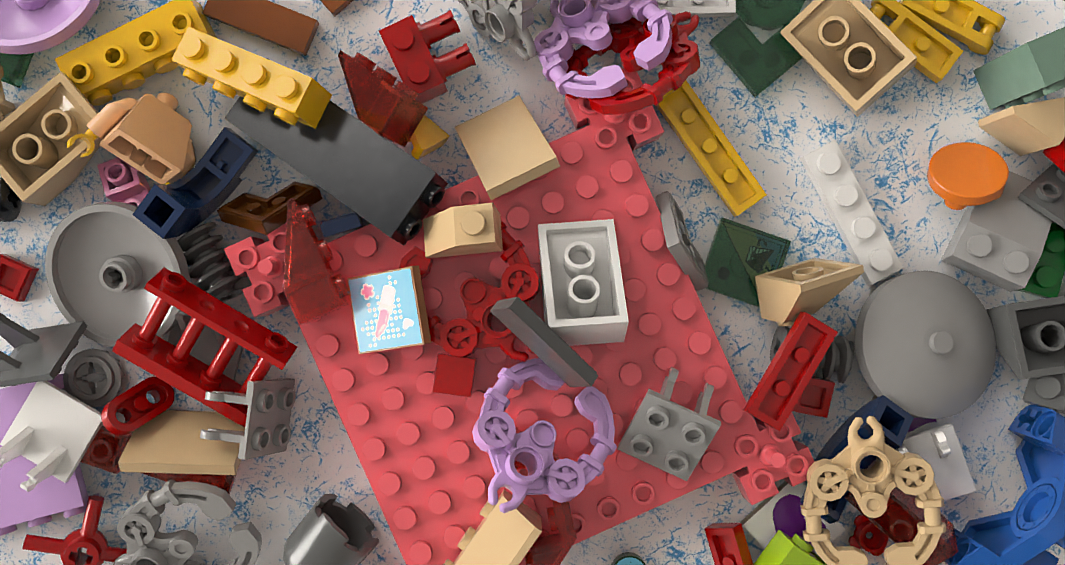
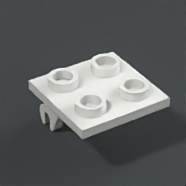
(51, 432)
(944, 454)

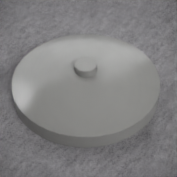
(100, 270)
(925, 344)

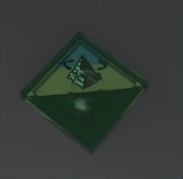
(740, 255)

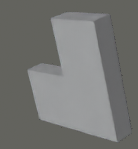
(679, 242)

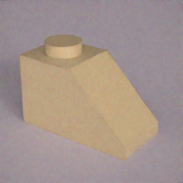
(463, 231)

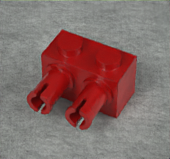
(409, 49)

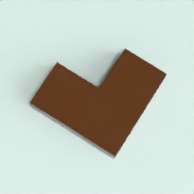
(267, 214)

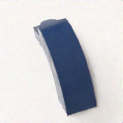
(190, 200)
(895, 426)

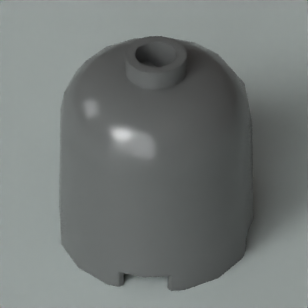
(331, 535)

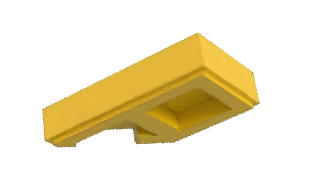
(427, 138)

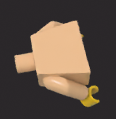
(144, 135)

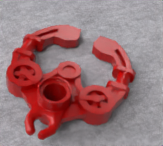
(680, 63)
(467, 335)

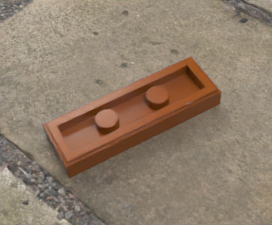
(266, 22)

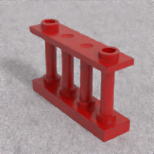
(185, 372)

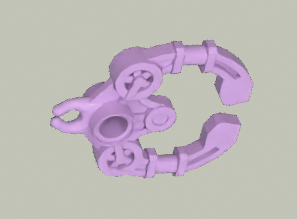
(588, 24)
(534, 447)

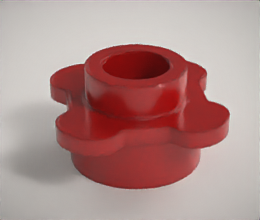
(875, 544)

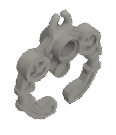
(504, 21)
(150, 547)

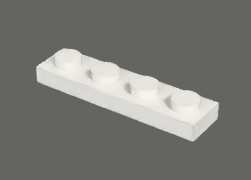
(851, 212)

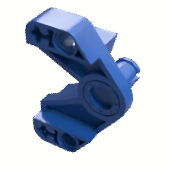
(1039, 514)

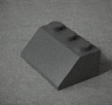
(1031, 336)

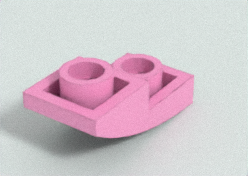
(123, 182)

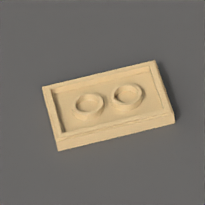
(506, 147)
(174, 445)

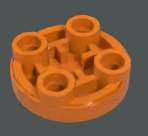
(967, 174)

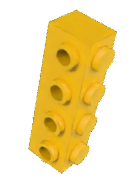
(132, 51)
(252, 77)

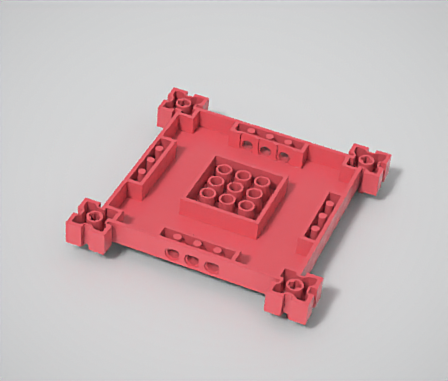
(422, 443)

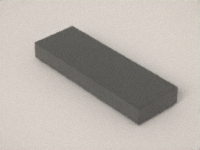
(544, 342)

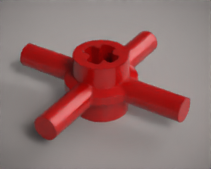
(88, 537)

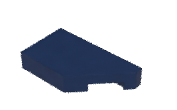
(341, 224)

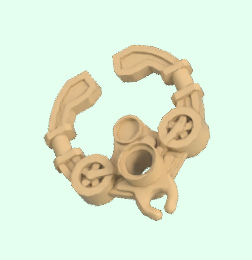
(871, 489)

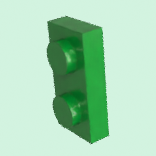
(1051, 266)

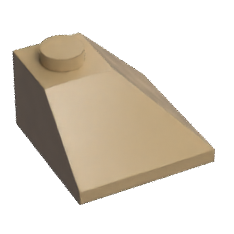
(802, 288)

